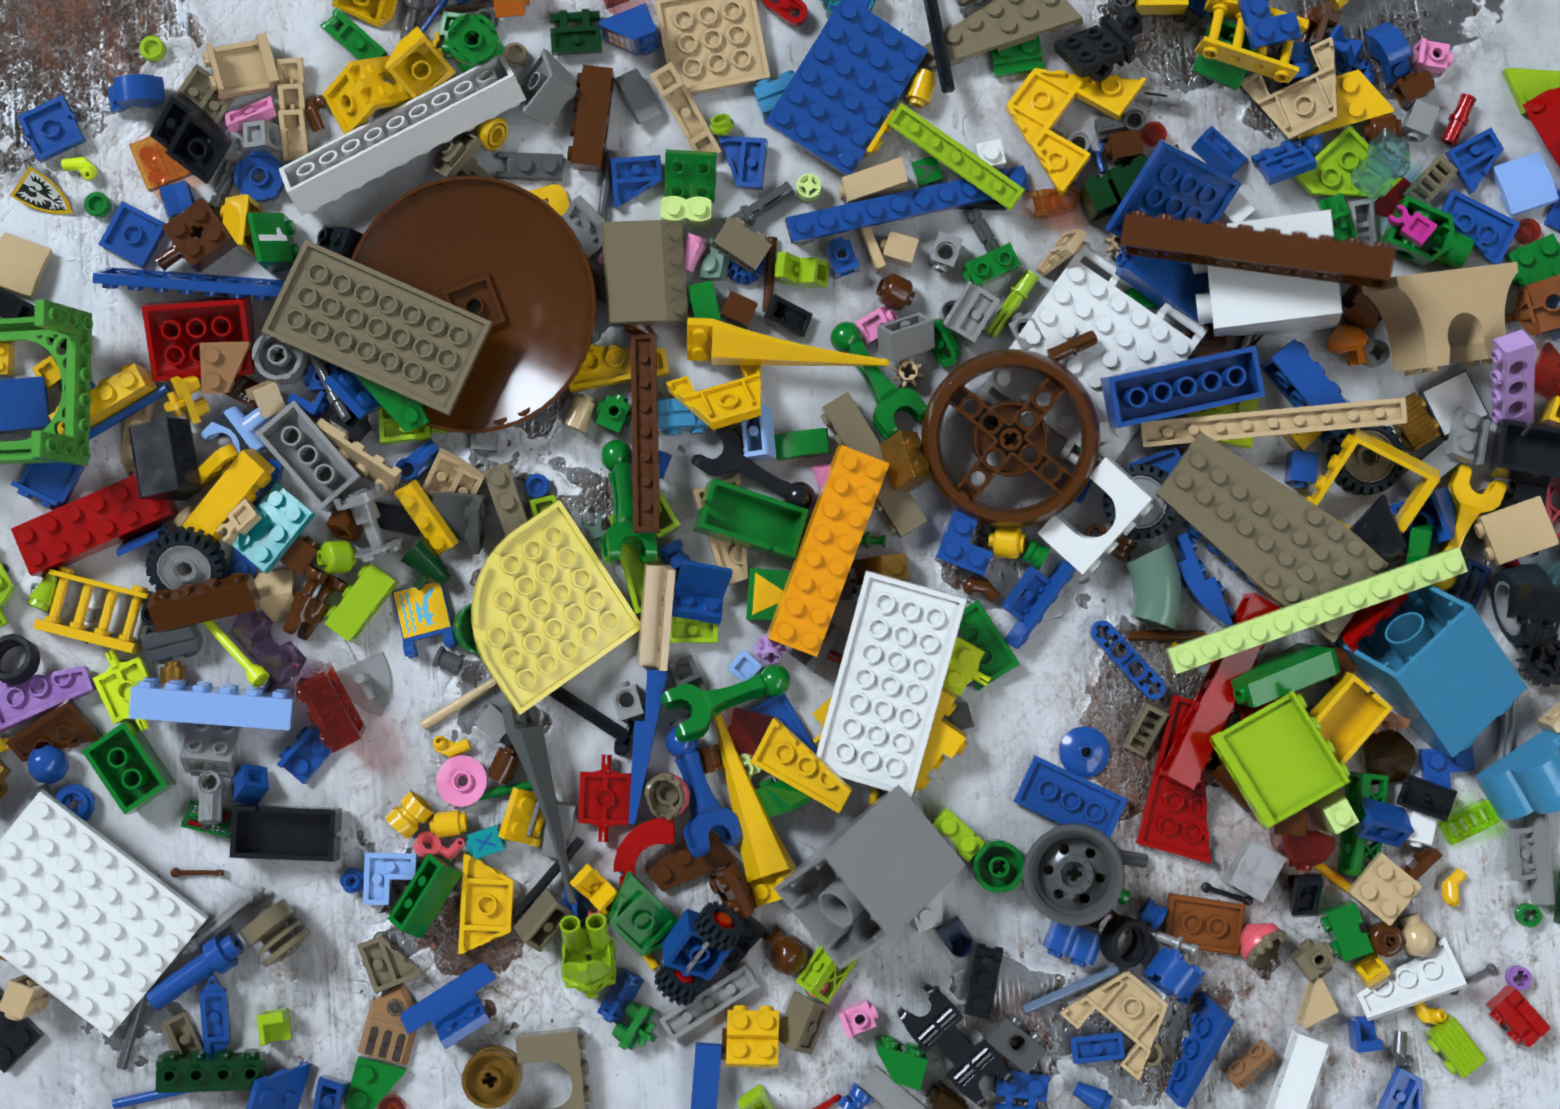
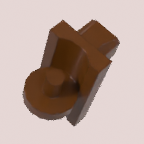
(1319, 18)

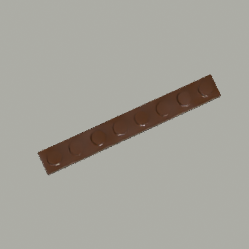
(645, 434)

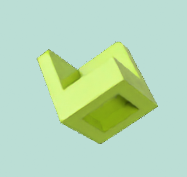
(274, 1026)

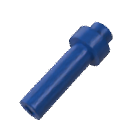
(218, 956)

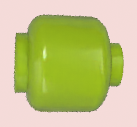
(336, 556)

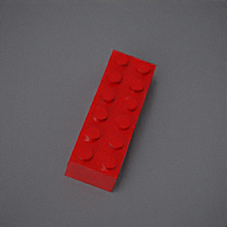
(89, 526)

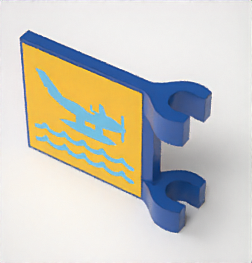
(422, 616)

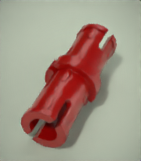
(1458, 119)

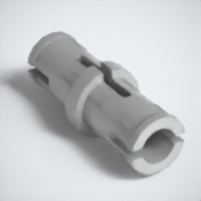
(1172, 97)

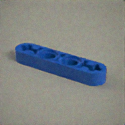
(1130, 657)

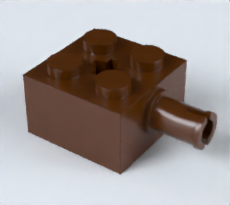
(185, 232)

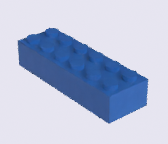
(1182, 387)

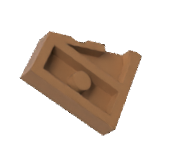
(220, 365)

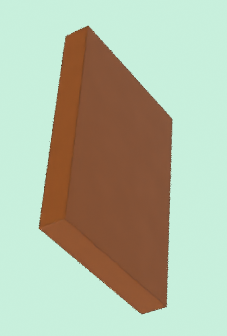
(1205, 922)

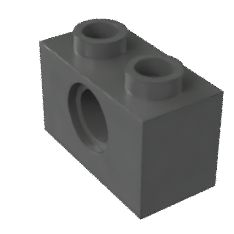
(1024, 1056)

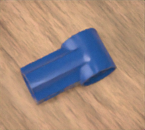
(420, 459)

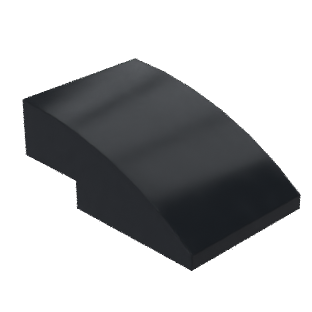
(191, 137)

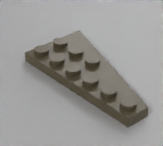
(1002, 26)

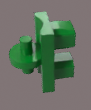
(1341, 217)
(640, 1028)

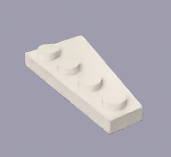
(1414, 983)

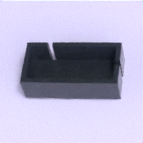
(1527, 457)
(285, 832)

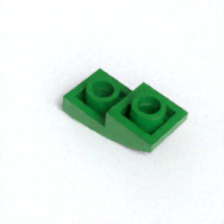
(802, 444)

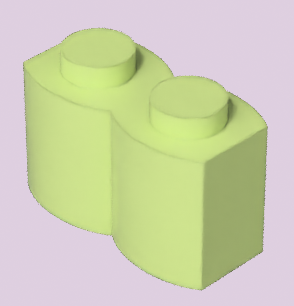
(692, 212)

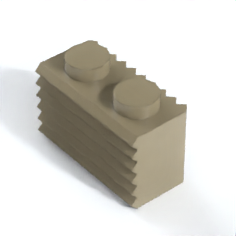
(542, 920)

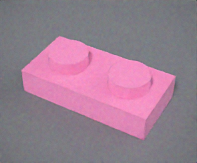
(259, 110)

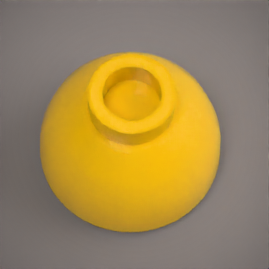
(492, 133)

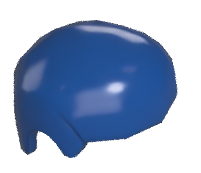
(47, 764)

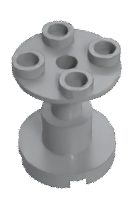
(366, 512)

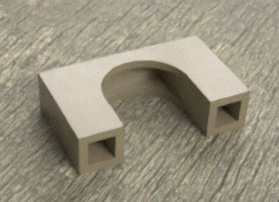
(563, 1048)

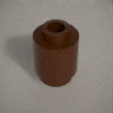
(504, 764)

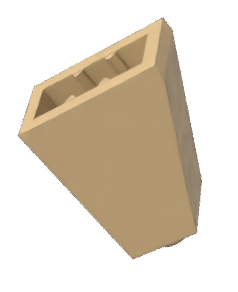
(874, 182)

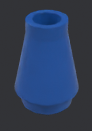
(1092, 1096)

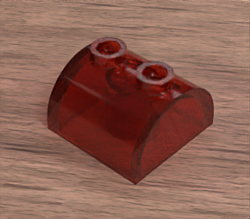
(1304, 851)

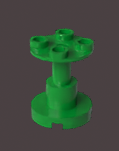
(473, 41)

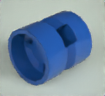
(1300, 57)

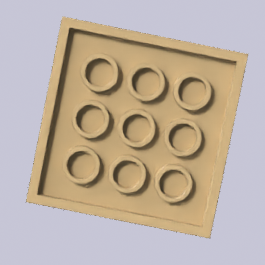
(713, 42)

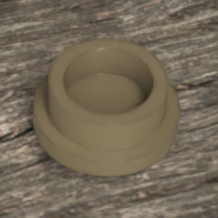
(515, 54)

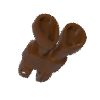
(308, 608)

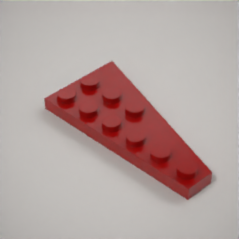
(1175, 816)

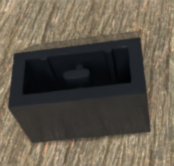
(339, 239)

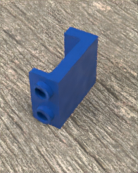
(49, 482)

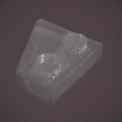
(323, 651)

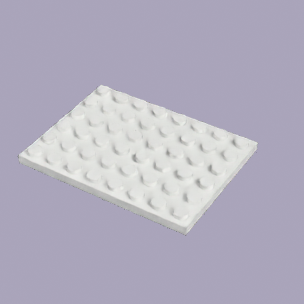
(86, 914)

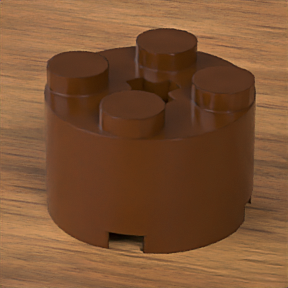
(1359, 308)

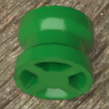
(1035, 554)

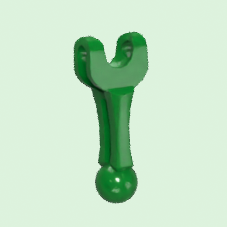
(889, 399)
(617, 458)
(705, 705)

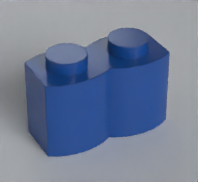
(1073, 942)

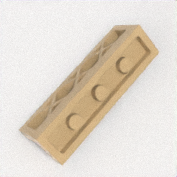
(656, 616)

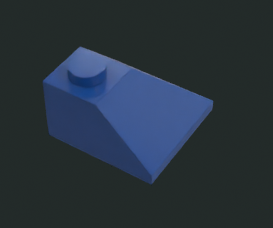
(1438, 511)

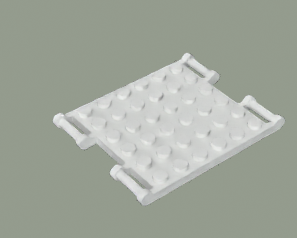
(1127, 341)

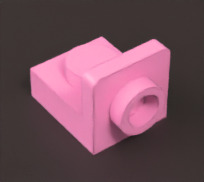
(869, 323)

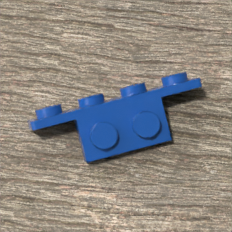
(1032, 599)

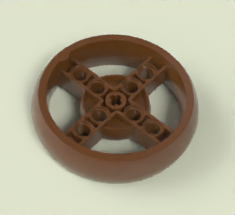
(1056, 383)

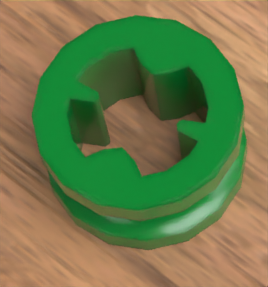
(1537, 915)

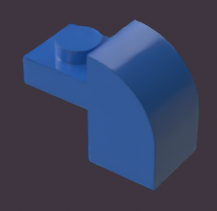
(1392, 49)
(136, 90)

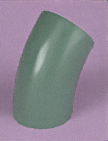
(1156, 588)

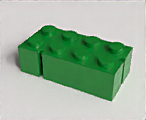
(750, 520)

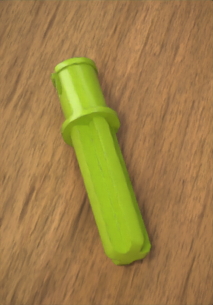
(1012, 303)

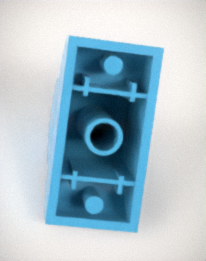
(1525, 778)

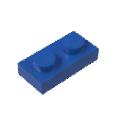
(1097, 1047)

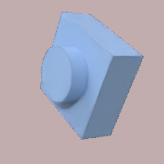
(744, 666)

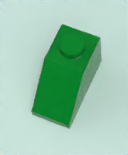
(779, 797)

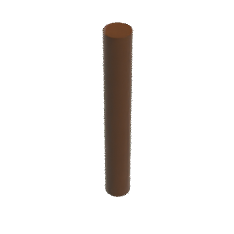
(769, 273)
(1164, 635)

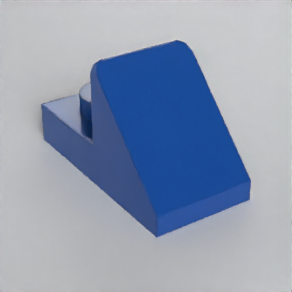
(330, 1092)

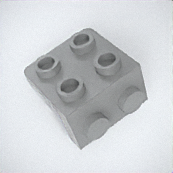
(585, 224)

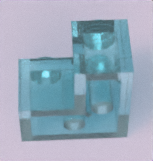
(1385, 162)

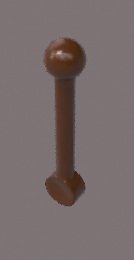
(176, 872)

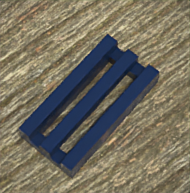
(1480, 584)

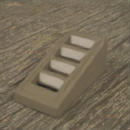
(1441, 170)
(1137, 724)

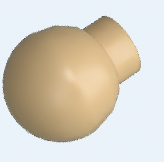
(1418, 936)

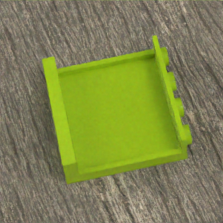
(1280, 760)

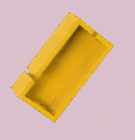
(1349, 714)

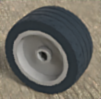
(1499, 595)

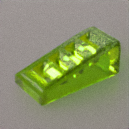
(1473, 808)

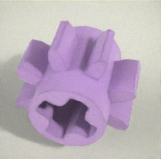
(769, 651)

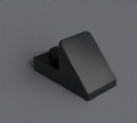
(787, 316)
(1304, 893)

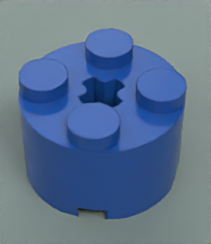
(1173, 975)

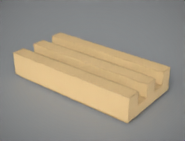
(872, 249)

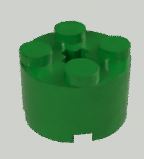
(1012, 865)

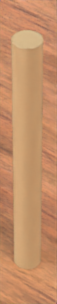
(458, 703)

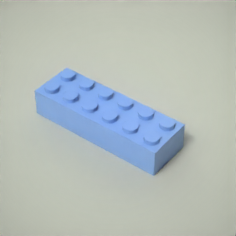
(212, 705)

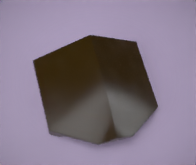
(1389, 755)

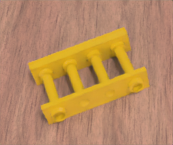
(1235, 55)
(101, 635)

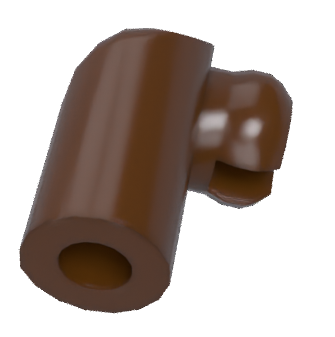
(312, 112)
(979, 584)

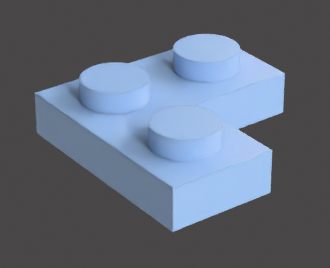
(380, 869)

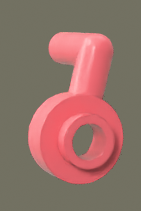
(434, 846)

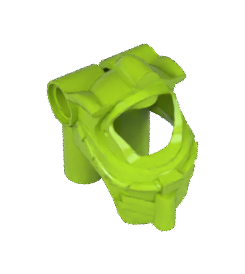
(578, 944)

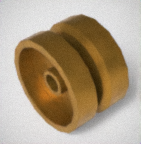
(484, 1090)

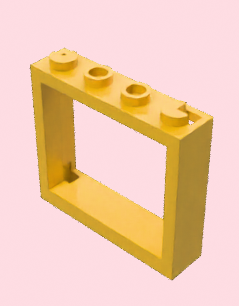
(1417, 498)

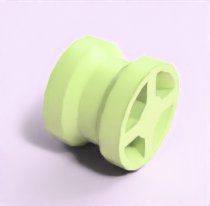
(809, 183)

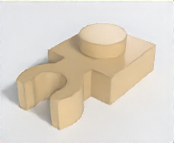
(241, 519)

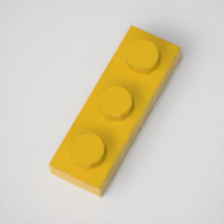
(426, 517)

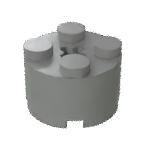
(281, 371)

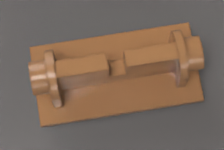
(1258, 1057)

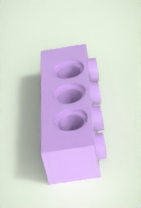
(1513, 378)

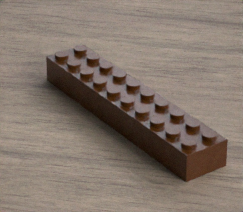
(1258, 250)

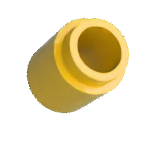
(921, 88)
(449, 823)

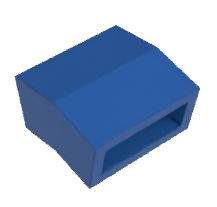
(176, 198)

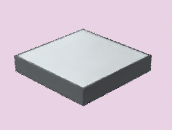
(1450, 395)

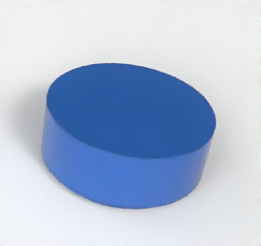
(537, 486)

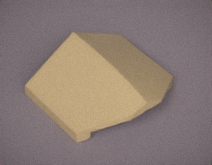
(276, 593)

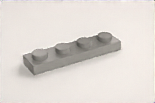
(709, 1002)

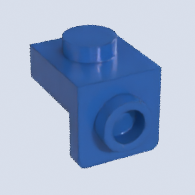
(317, 408)

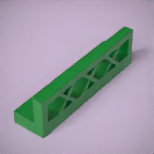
(1353, 848)

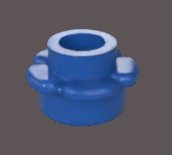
(350, 887)

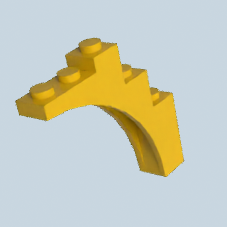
(943, 738)

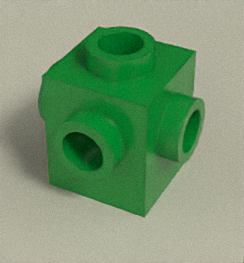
(618, 422)

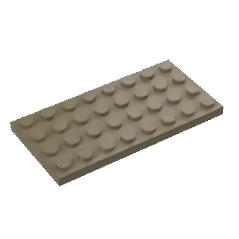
(377, 327)

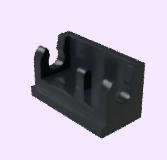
(1426, 797)

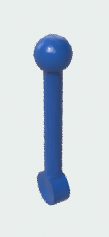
(442, 3)

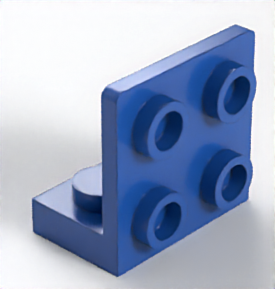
(700, 591)

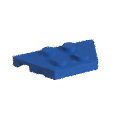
(280, 1089)

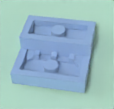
(1525, 184)

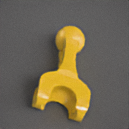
(1468, 508)

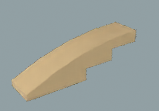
(293, 106)

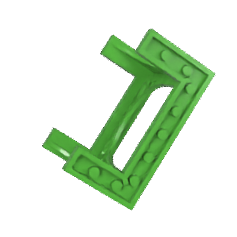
(75, 368)

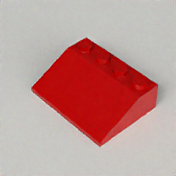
(180, 326)

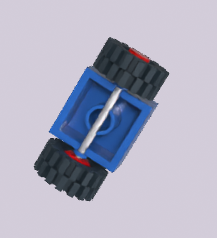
(696, 951)

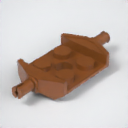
(1532, 307)

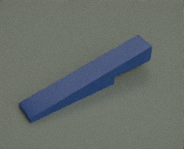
(644, 739)

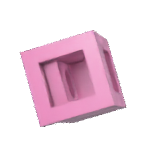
(1424, 59)
(849, 1013)

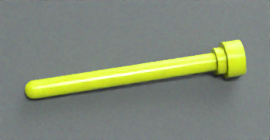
(255, 674)

